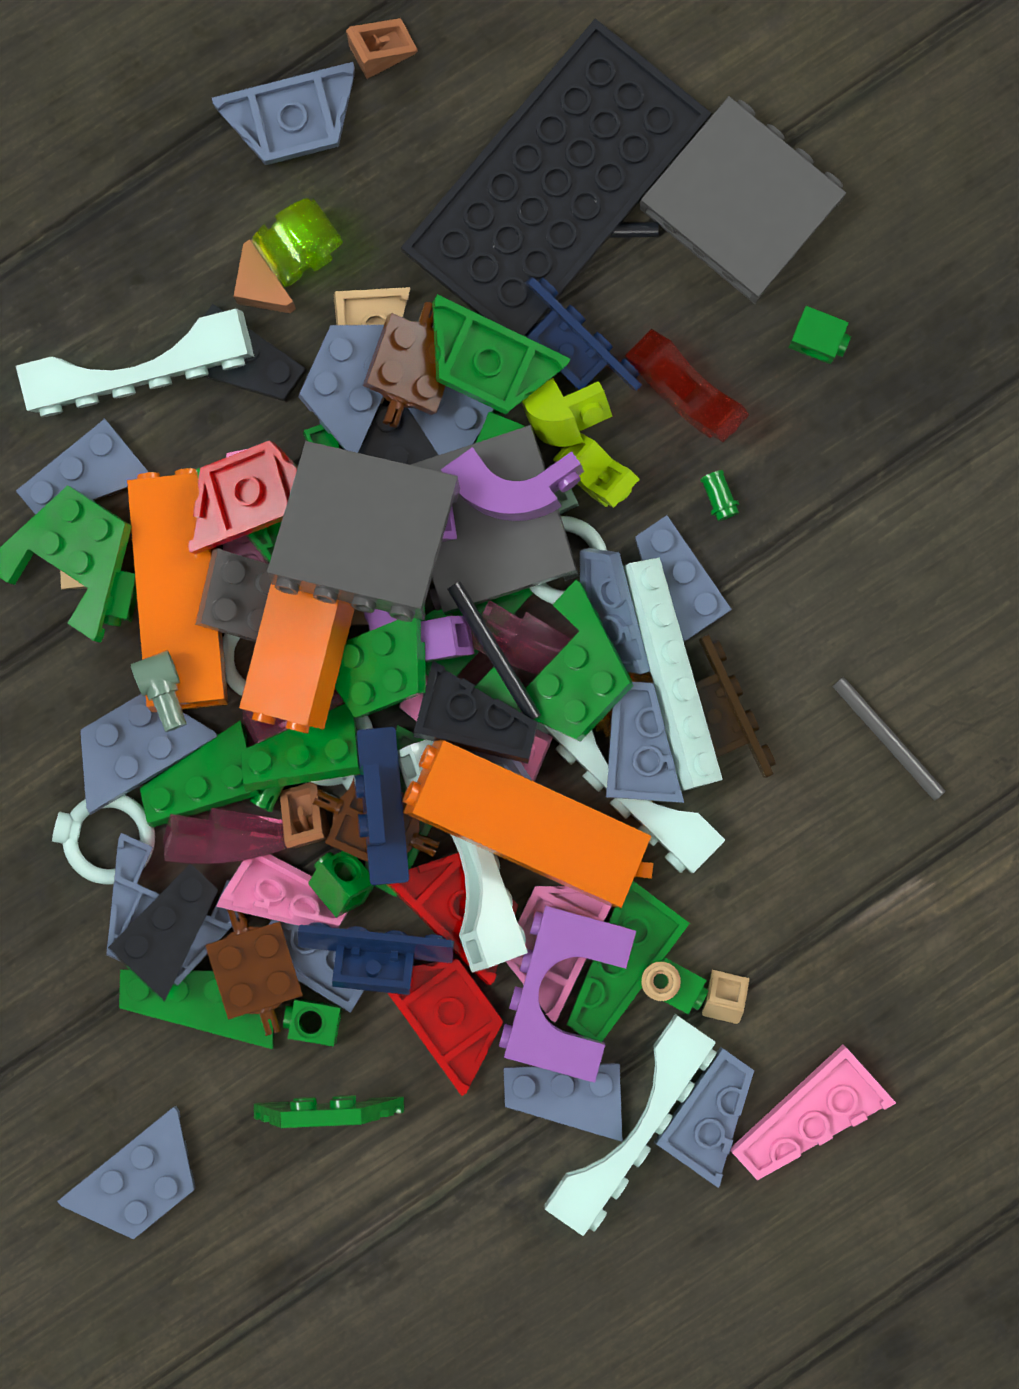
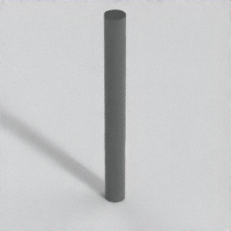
(889, 738)

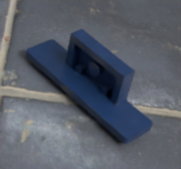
(563, 332)
(382, 806)
(374, 959)

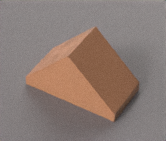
(380, 45)
(258, 285)
(301, 819)

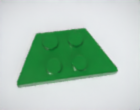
(488, 358)

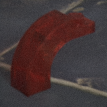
(685, 388)

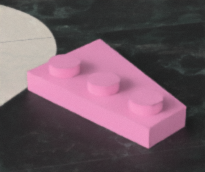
(276, 892)

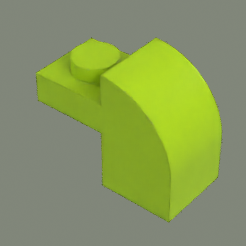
(559, 418)
(603, 477)

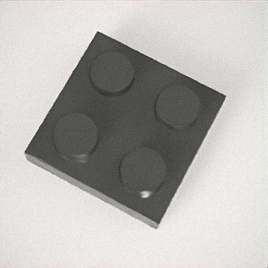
(234, 595)

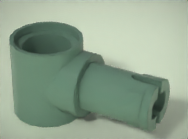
(158, 680)

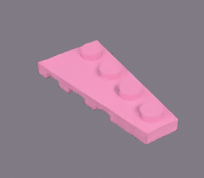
(820, 1106)

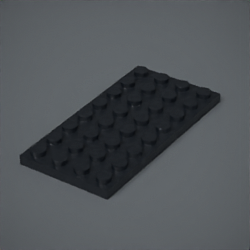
(556, 179)

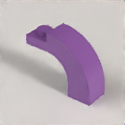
(513, 499)

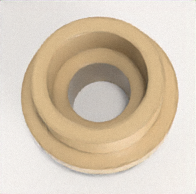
(673, 981)

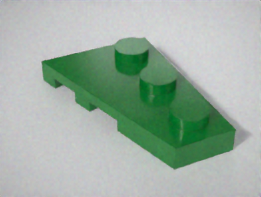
(304, 757)
(199, 781)

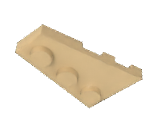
(369, 306)

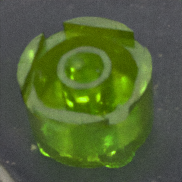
(297, 241)

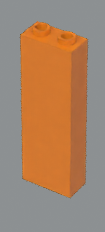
(172, 586)
(296, 660)
(525, 823)

